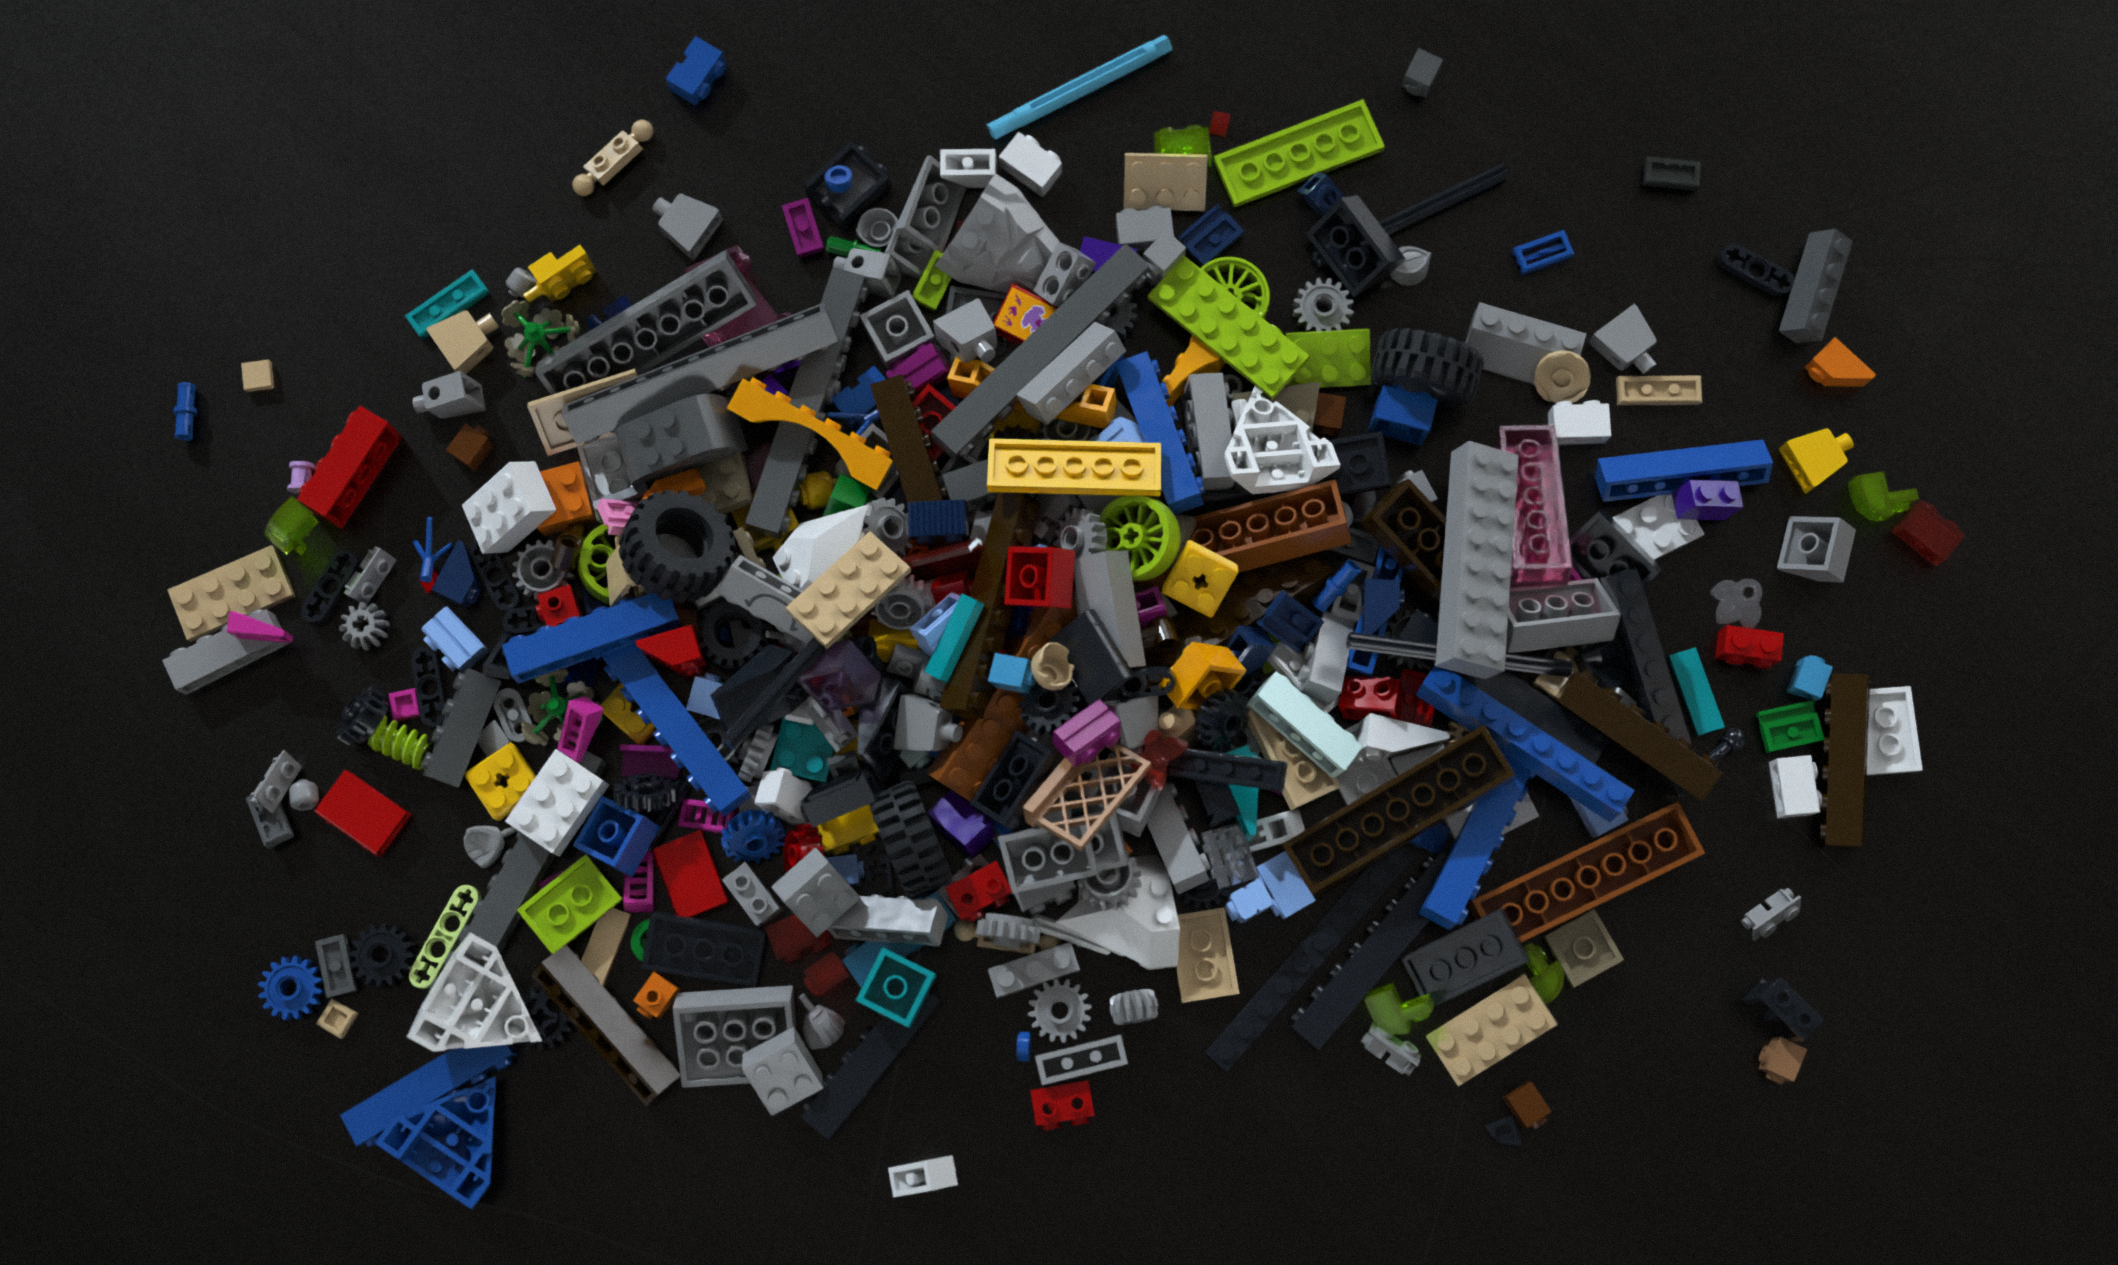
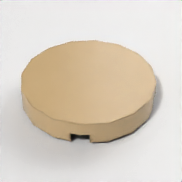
(1562, 376)

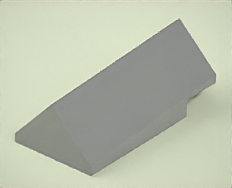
(925, 220)
(1106, 585)
(1042, 859)

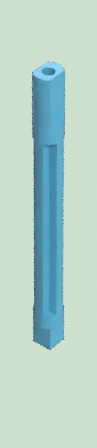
(1080, 86)

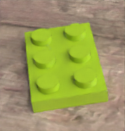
(1335, 357)
(570, 904)

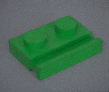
(1790, 726)

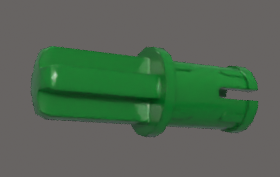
(843, 247)

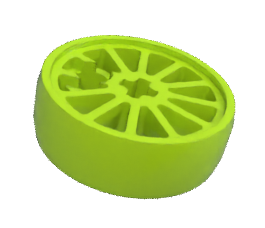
(1248, 272)
(1139, 546)
(586, 563)

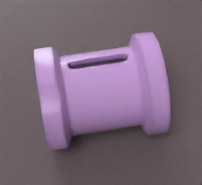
(300, 474)

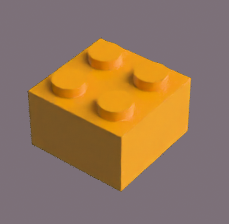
(1201, 672)

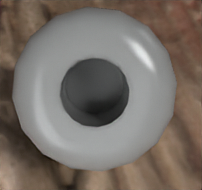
(520, 282)
(303, 795)

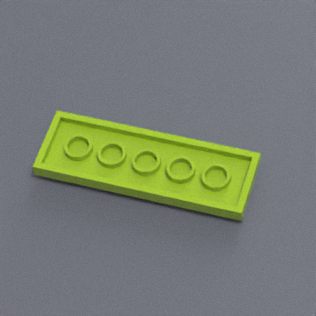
(1298, 153)
(1228, 327)

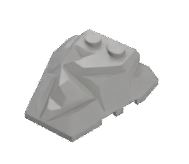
(1000, 242)

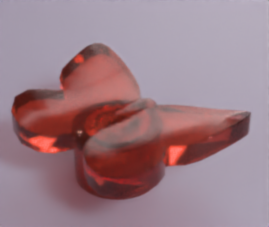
(1159, 753)

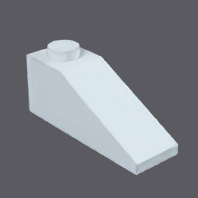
(1390, 737)
(1275, 830)

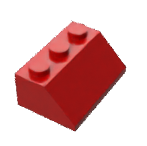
(677, 652)

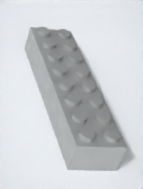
(1477, 561)

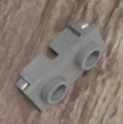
(376, 567)
(832, 724)
(276, 782)
(1781, 907)
(1402, 1053)

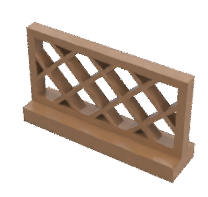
(1063, 780)

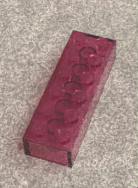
(1540, 523)

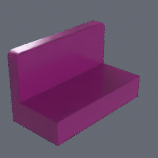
(647, 760)

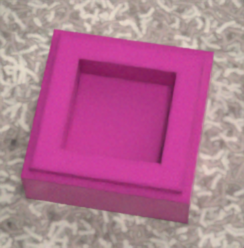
(404, 705)

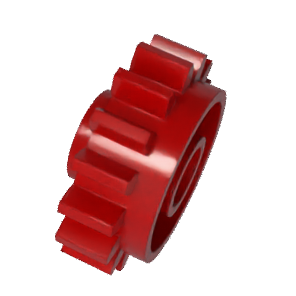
(799, 843)

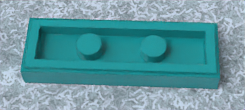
(447, 303)
(954, 638)
(1695, 692)

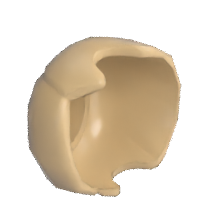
(1052, 667)

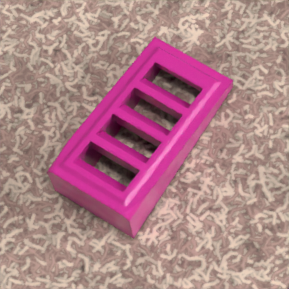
(252, 629)
(589, 714)
(686, 813)
(640, 905)

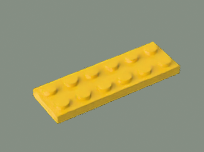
(1074, 467)

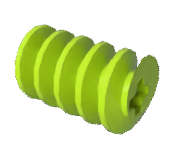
(399, 744)

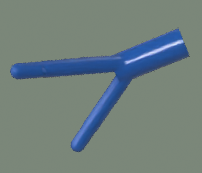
(869, 418)
(428, 558)

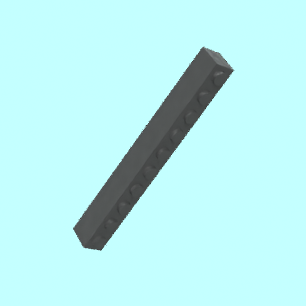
(701, 373)
(814, 389)
(997, 393)
(515, 883)

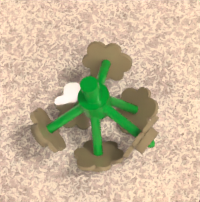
(545, 324)
(546, 708)

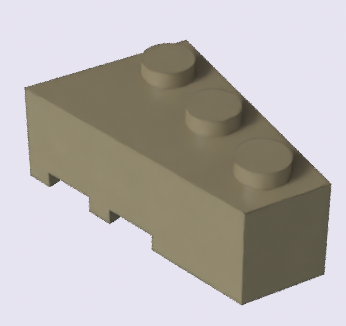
(1298, 399)

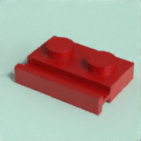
(1414, 708)

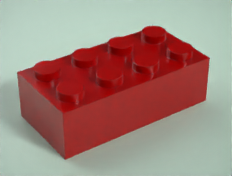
(349, 467)

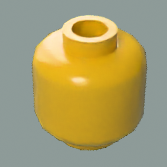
(816, 490)

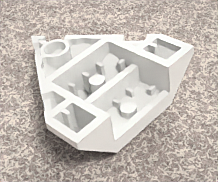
(1276, 449)
(818, 545)
(1142, 930)
(473, 1003)

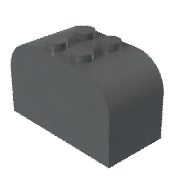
(680, 438)

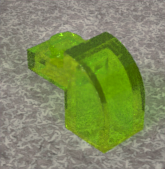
(1873, 499)
(290, 526)
(1546, 978)
(1394, 1015)

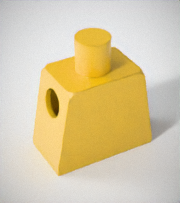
(1816, 456)

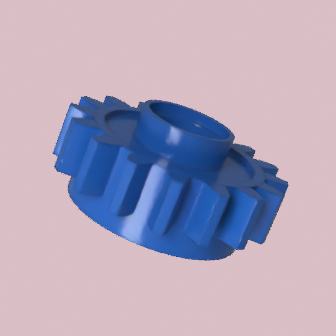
(752, 836)
(277, 985)

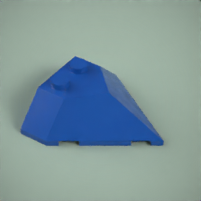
(449, 1141)

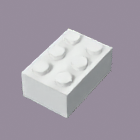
(509, 507)
(557, 803)

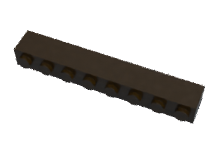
(1010, 525)

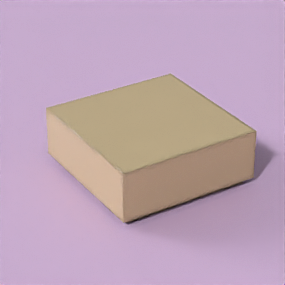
(257, 375)
(337, 1018)

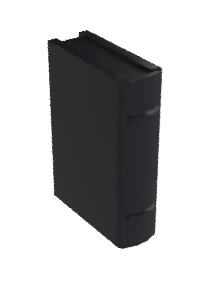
(1095, 657)

